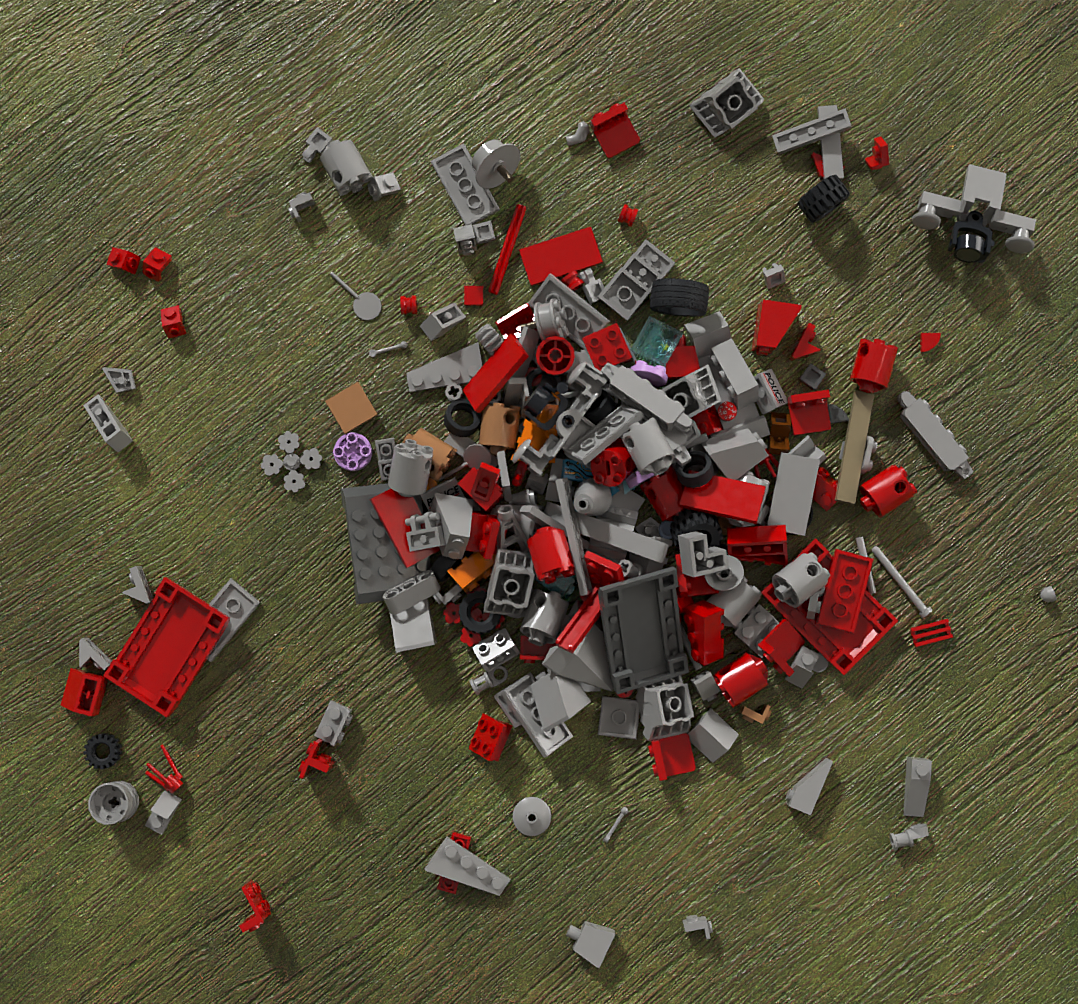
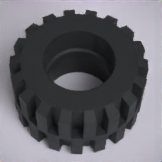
(823, 198)
(692, 521)

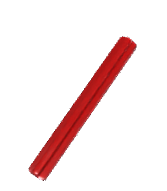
(507, 249)

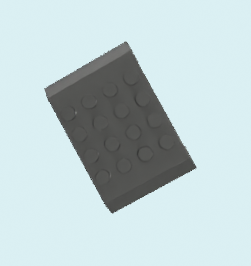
(373, 555)
(642, 630)

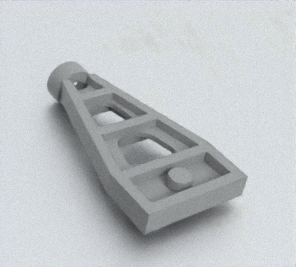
(507, 520)

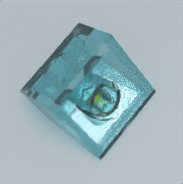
(656, 342)

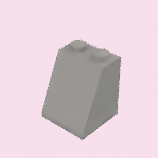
(736, 452)
(455, 523)
(413, 627)
(557, 698)

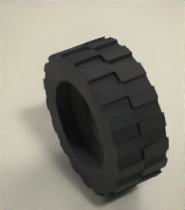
(466, 618)

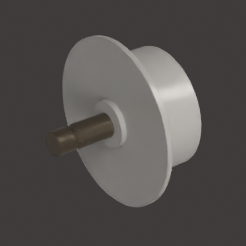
(495, 163)

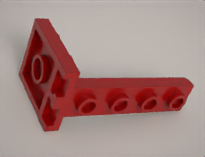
(602, 573)

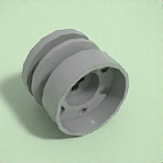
(103, 804)

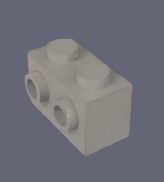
(496, 650)

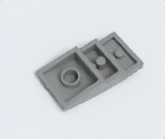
(635, 279)

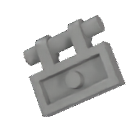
(424, 538)

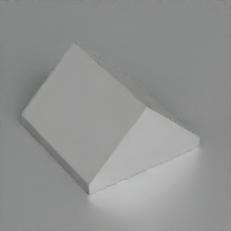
(707, 333)
(712, 735)

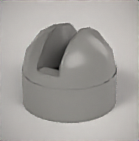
(1048, 594)

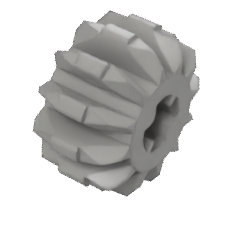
(489, 338)

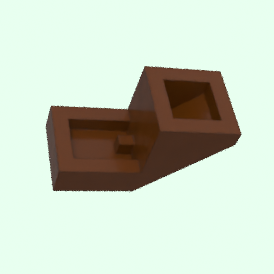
(779, 433)

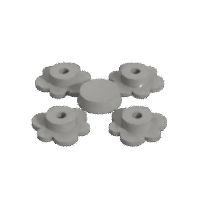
(291, 461)

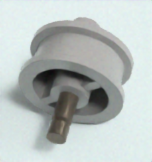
(549, 320)

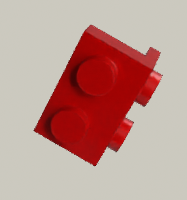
(512, 321)
(825, 489)
(532, 652)

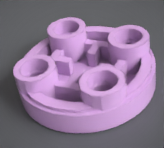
(655, 375)
(352, 451)
(633, 480)

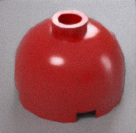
(555, 355)

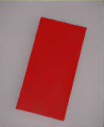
(560, 256)
(495, 373)
(725, 498)
(393, 511)
(844, 591)

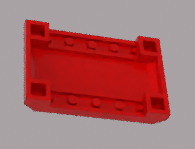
(836, 646)
(167, 647)

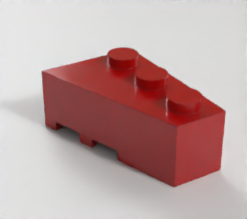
(759, 544)

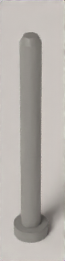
(924, 611)

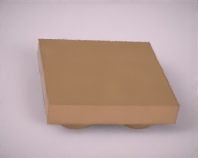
(351, 408)

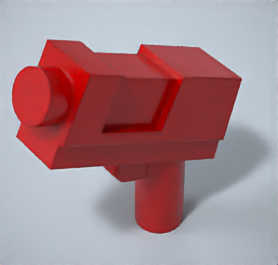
(519, 474)

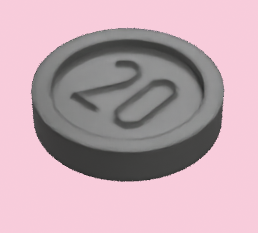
(821, 664)

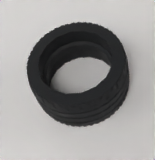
(679, 297)

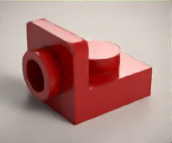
(880, 153)

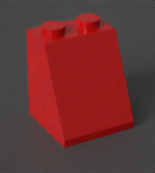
(771, 324)

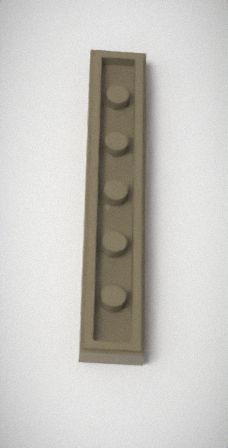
(854, 447)

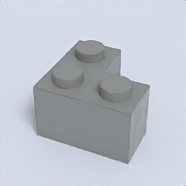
(698, 558)

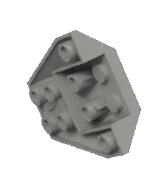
(588, 661)

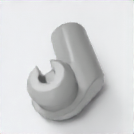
(580, 135)

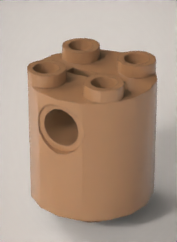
(499, 427)
(441, 452)

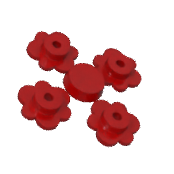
(476, 615)

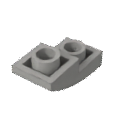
(385, 453)

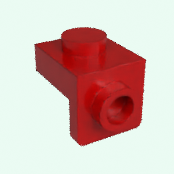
(123, 260)
(155, 263)
(172, 321)

